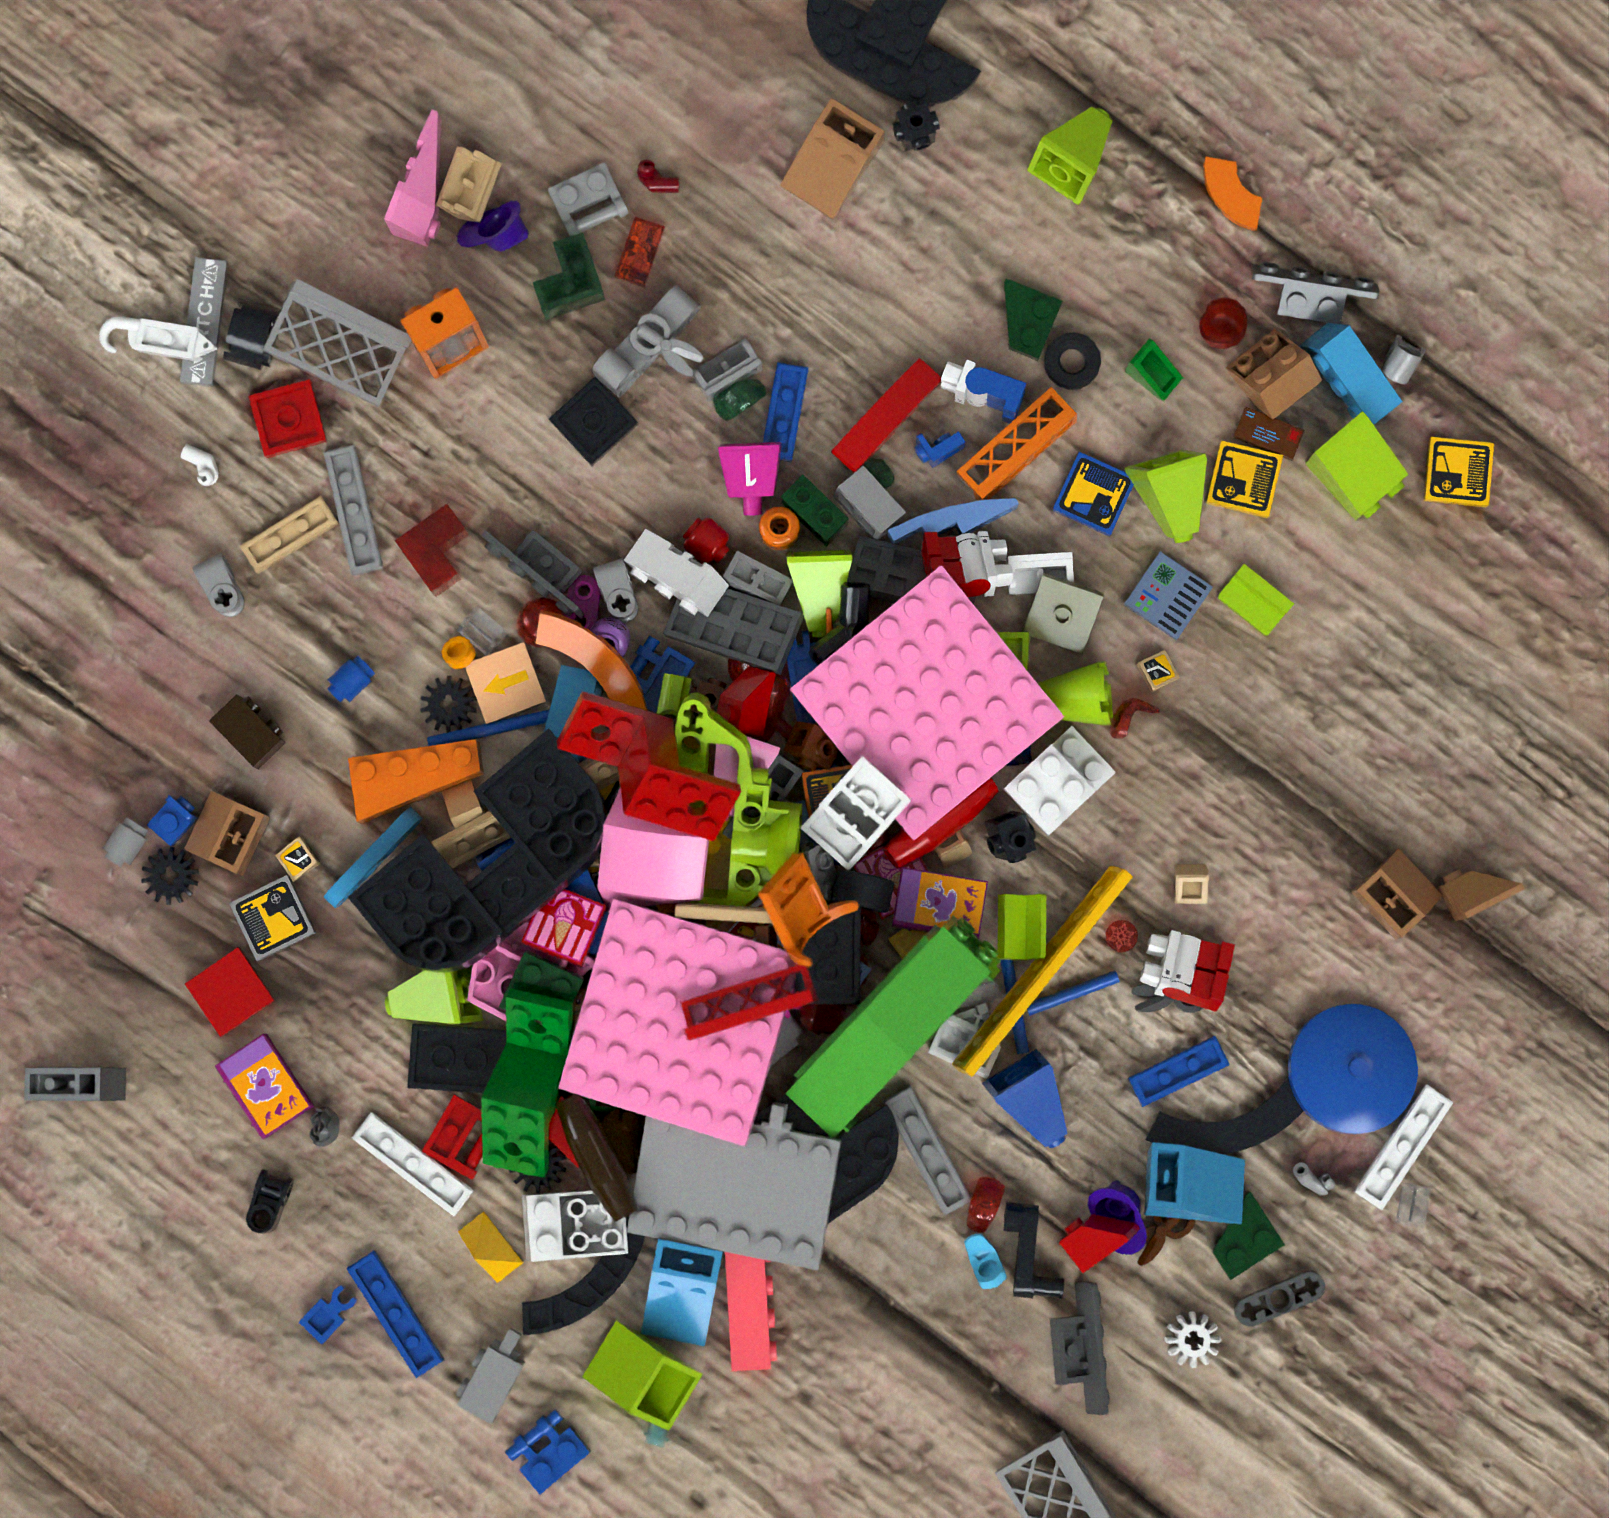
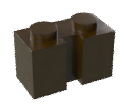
(248, 731)

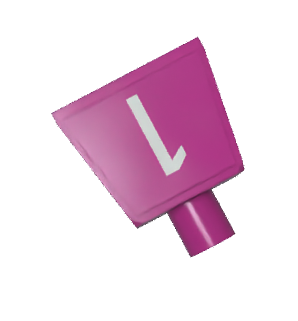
(750, 472)

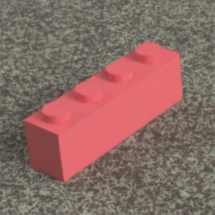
(749, 1313)

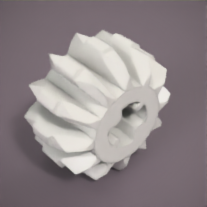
(1185, 1348)

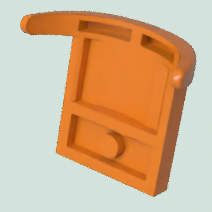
(799, 906)

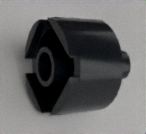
(249, 333)

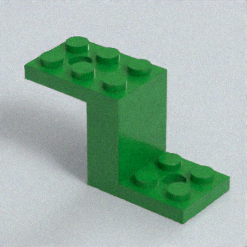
(526, 1083)

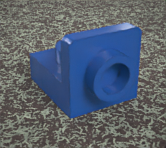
(944, 448)
(173, 819)

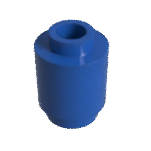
(350, 679)

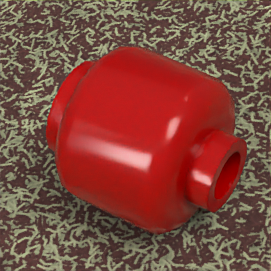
(706, 540)

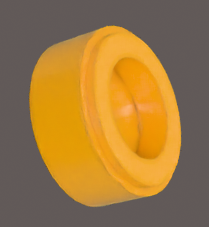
(458, 652)

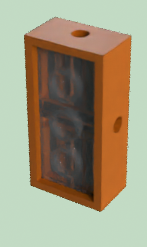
(444, 331)

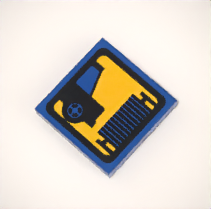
(1094, 494)

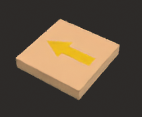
(505, 683)

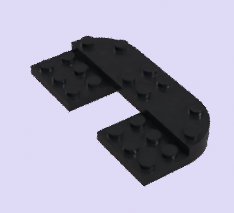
(449, 925)

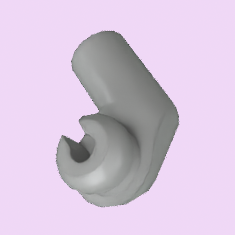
(1308, 1179)

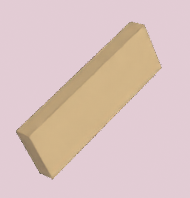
(289, 534)
(722, 912)

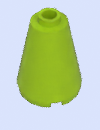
(1082, 694)

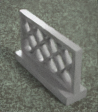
(341, 315)
(1074, 1473)

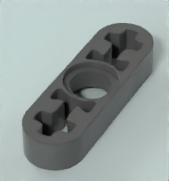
(1298, 1281)

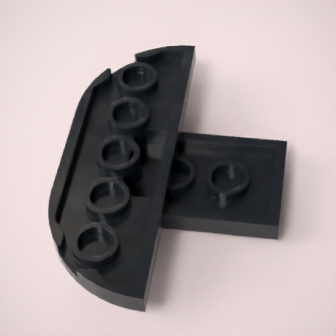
(889, 48)
(864, 1156)

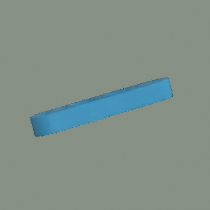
(373, 857)

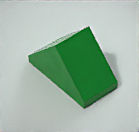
(1154, 370)

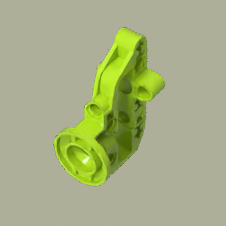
(758, 842)

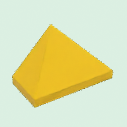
(490, 1247)

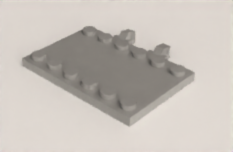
(737, 1198)

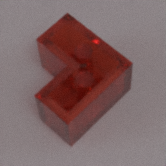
(427, 543)

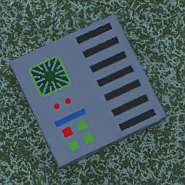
(1168, 596)

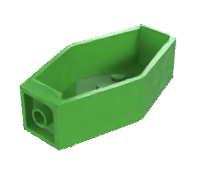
(892, 1024)

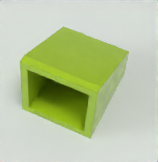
(1358, 467)
(642, 1376)

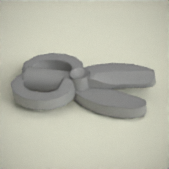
(670, 348)

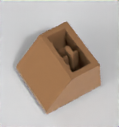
(1274, 373)
(227, 833)
(1397, 894)

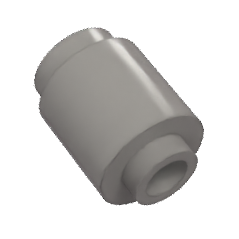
(125, 842)

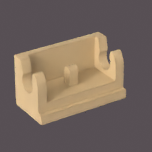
(468, 184)

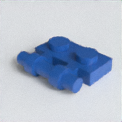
(670, 663)
(553, 1460)

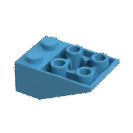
(1193, 1184)
(681, 1292)

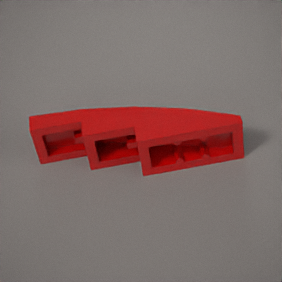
(886, 415)

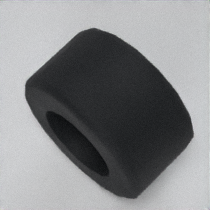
(868, 890)

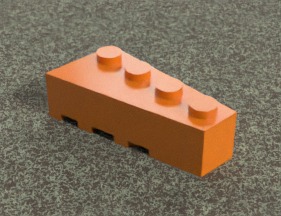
(401, 777)

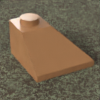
(1474, 892)

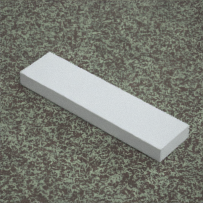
(1403, 1146)
(413, 1164)

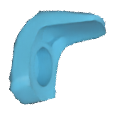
(985, 1261)

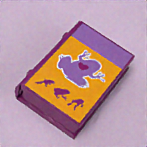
(933, 898)
(264, 1086)

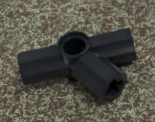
(852, 619)

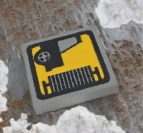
(272, 918)

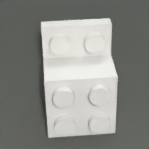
(1059, 780)
(856, 813)

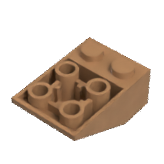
(833, 158)

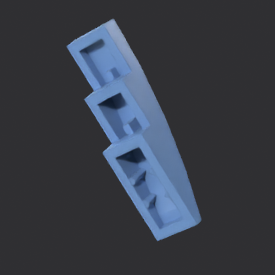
(964, 517)

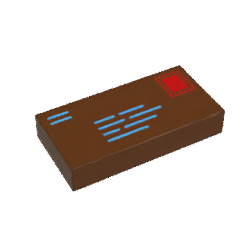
(1268, 434)

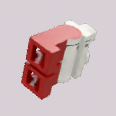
(968, 561)
(1189, 969)

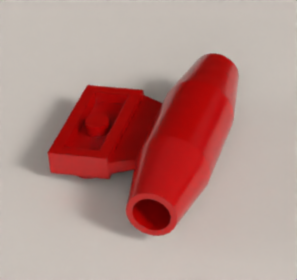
(903, 850)

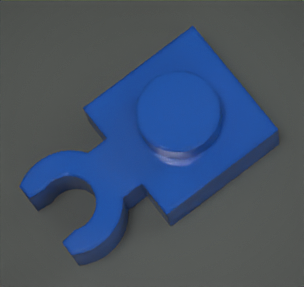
(325, 1317)

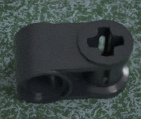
(269, 1200)

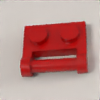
(451, 1135)

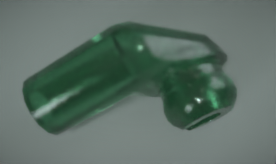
(880, 471)

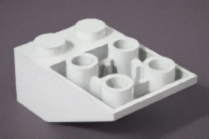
(570, 1227)

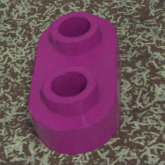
(588, 604)

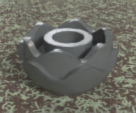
(325, 1126)

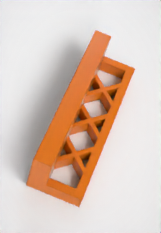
(1026, 454)

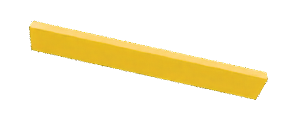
(1041, 970)

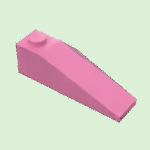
(413, 204)

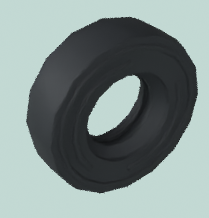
(1077, 342)

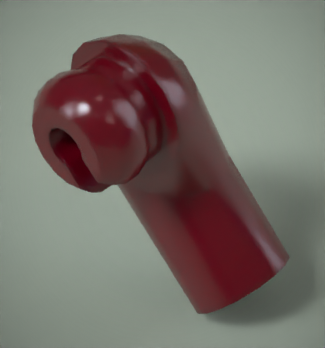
(654, 181)

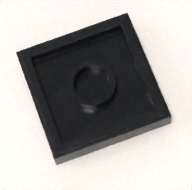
(593, 421)

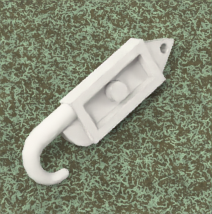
(158, 338)

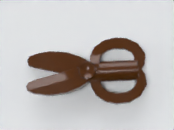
(1157, 1234)

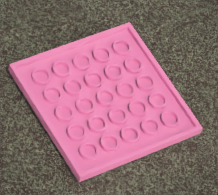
(928, 699)
(632, 1024)

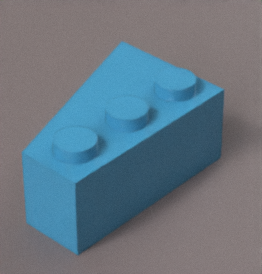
(1351, 371)
(568, 688)

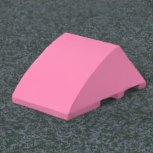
(649, 862)
(495, 971)

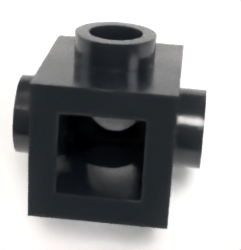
(915, 136)
(1010, 836)

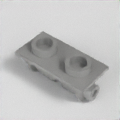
(822, 868)

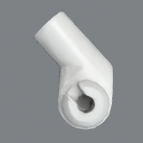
(204, 462)

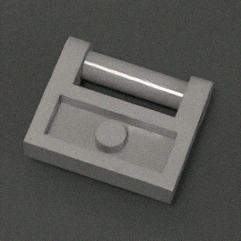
(583, 192)

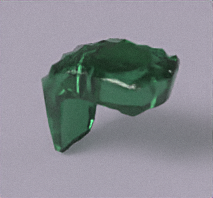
(738, 398)

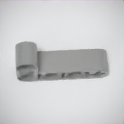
(624, 365)

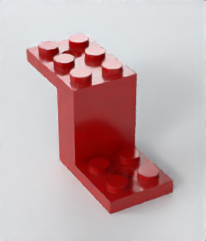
(648, 766)

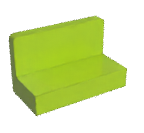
(1255, 600)
(1021, 927)

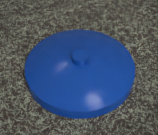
(1352, 1069)

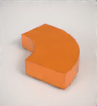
(1229, 194)

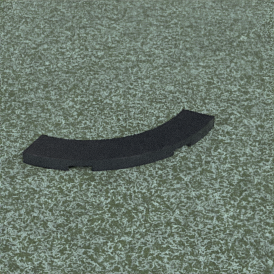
(1234, 1133)
(585, 1295)

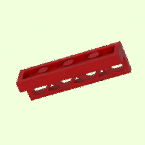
(750, 1014)

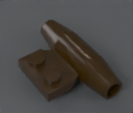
(604, 1151)

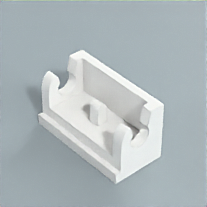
(1030, 568)

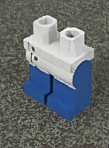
(983, 388)

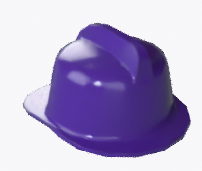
(498, 228)
(1123, 1204)

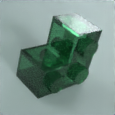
(576, 285)

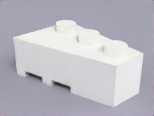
(676, 573)

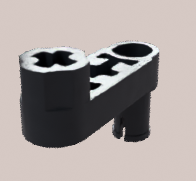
(1024, 1220)

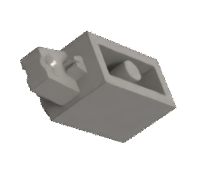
(492, 1379)

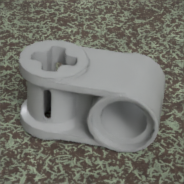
(1401, 360)
(218, 581)
(615, 586)

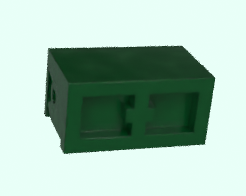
(815, 510)

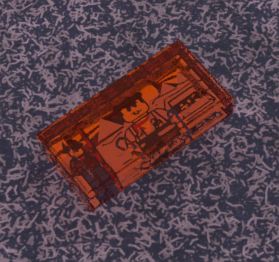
(639, 252)

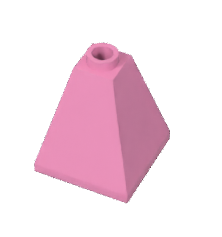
(725, 760)

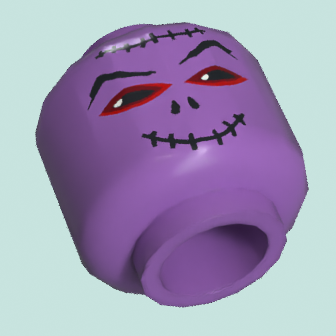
(614, 632)

